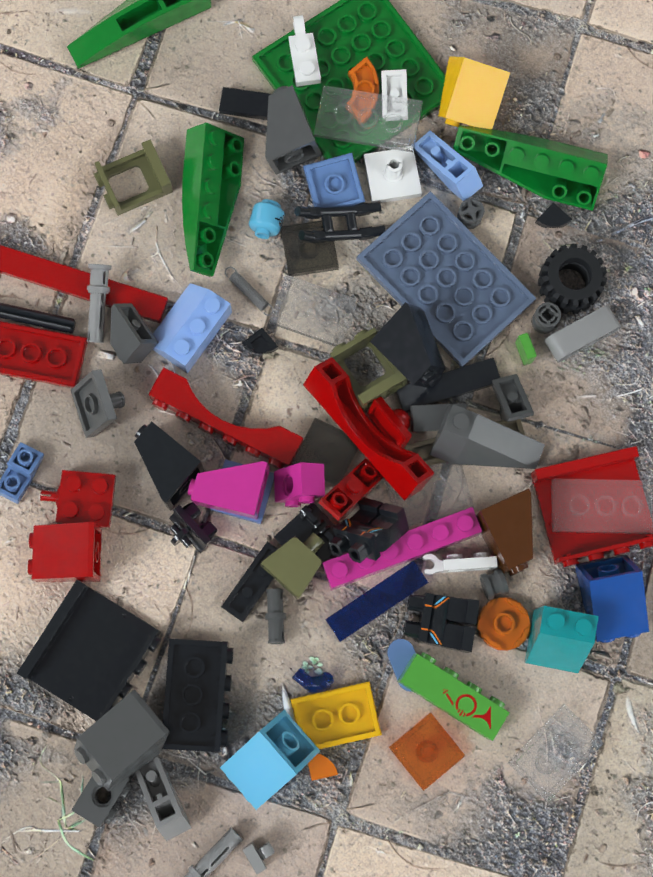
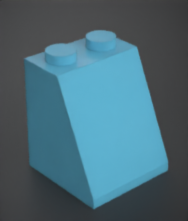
(270, 759)

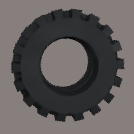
(580, 261)

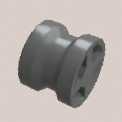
(471, 207)
(494, 584)

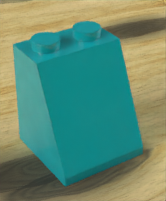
(560, 638)

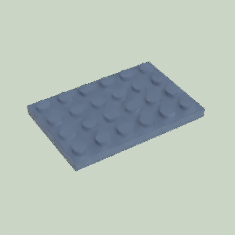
(450, 275)

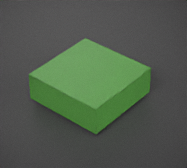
(525, 349)

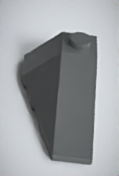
(478, 441)

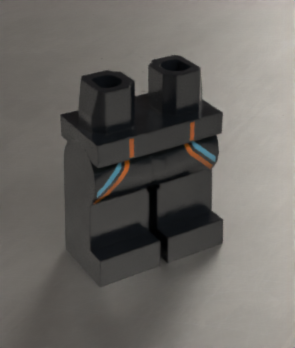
(369, 530)
(434, 619)

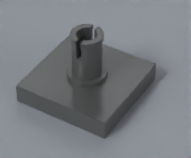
(95, 403)

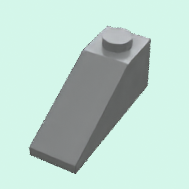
(162, 799)

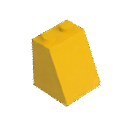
(472, 93)

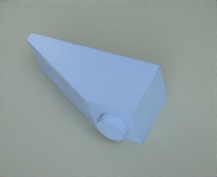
(448, 165)

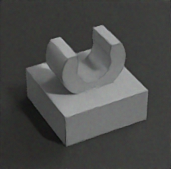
(257, 856)

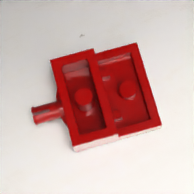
(83, 498)

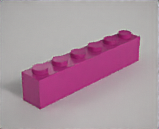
(412, 545)

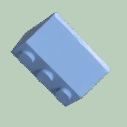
(191, 326)

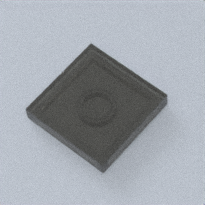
(307, 257)
(329, 447)

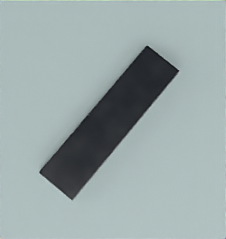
(453, 384)

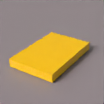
(338, 715)

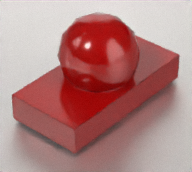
(390, 422)

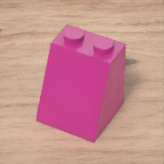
(232, 489)

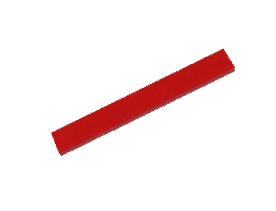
(75, 282)

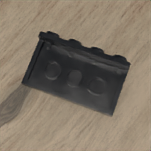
(196, 695)

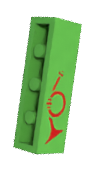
(453, 696)

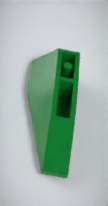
(130, 24)
(537, 164)
(209, 192)

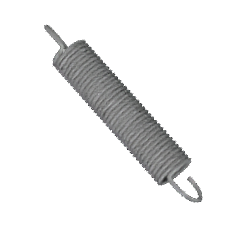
(248, 291)

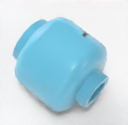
(266, 219)

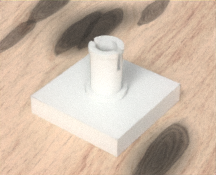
(392, 175)

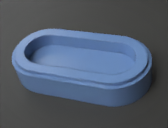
(399, 655)

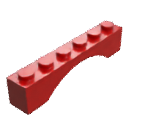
(272, 443)
(399, 467)

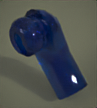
(314, 684)

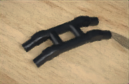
(349, 212)

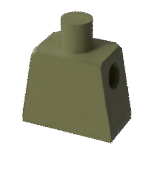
(295, 563)

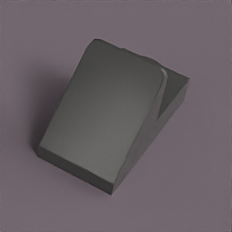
(512, 398)

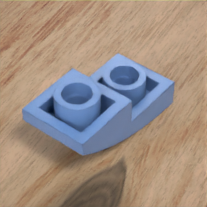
(20, 472)

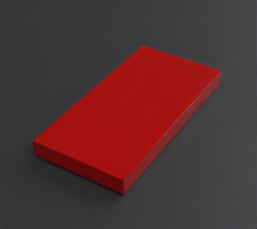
(41, 354)

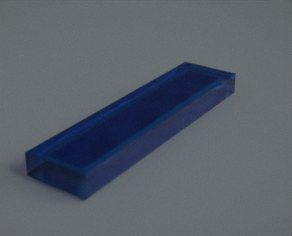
(376, 601)

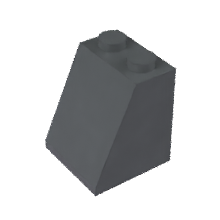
(288, 132)
(121, 741)

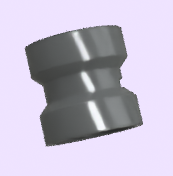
(542, 321)

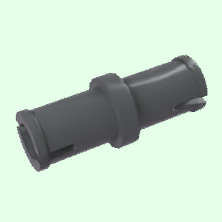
(275, 616)

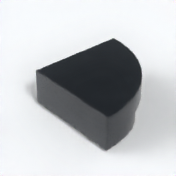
(553, 218)
(260, 343)

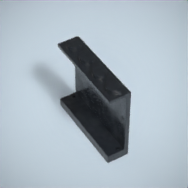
(90, 652)

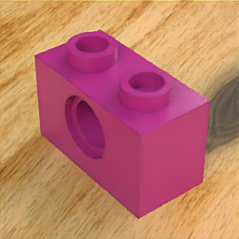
(299, 484)

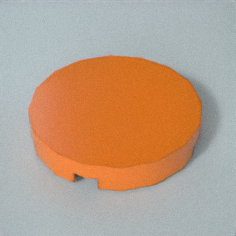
(503, 624)

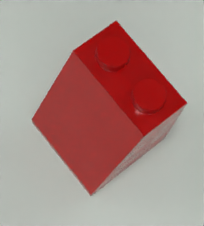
(66, 552)

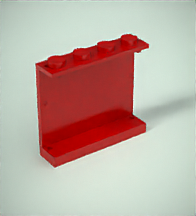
(571, 546)

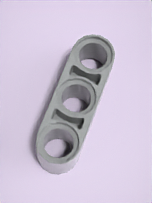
(582, 333)

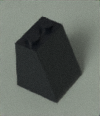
(411, 346)
(167, 463)

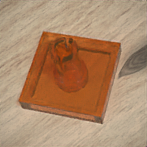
(426, 751)

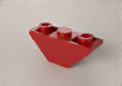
(351, 490)

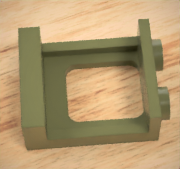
(152, 170)
(382, 386)

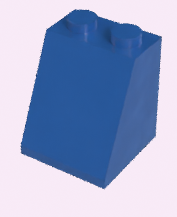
(616, 594)

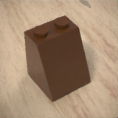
(508, 532)

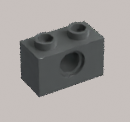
(93, 809)

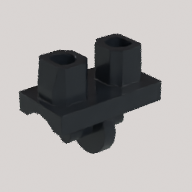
(188, 531)

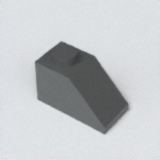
(130, 334)

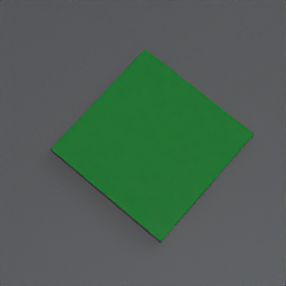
(343, 39)

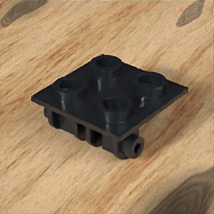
(309, 521)

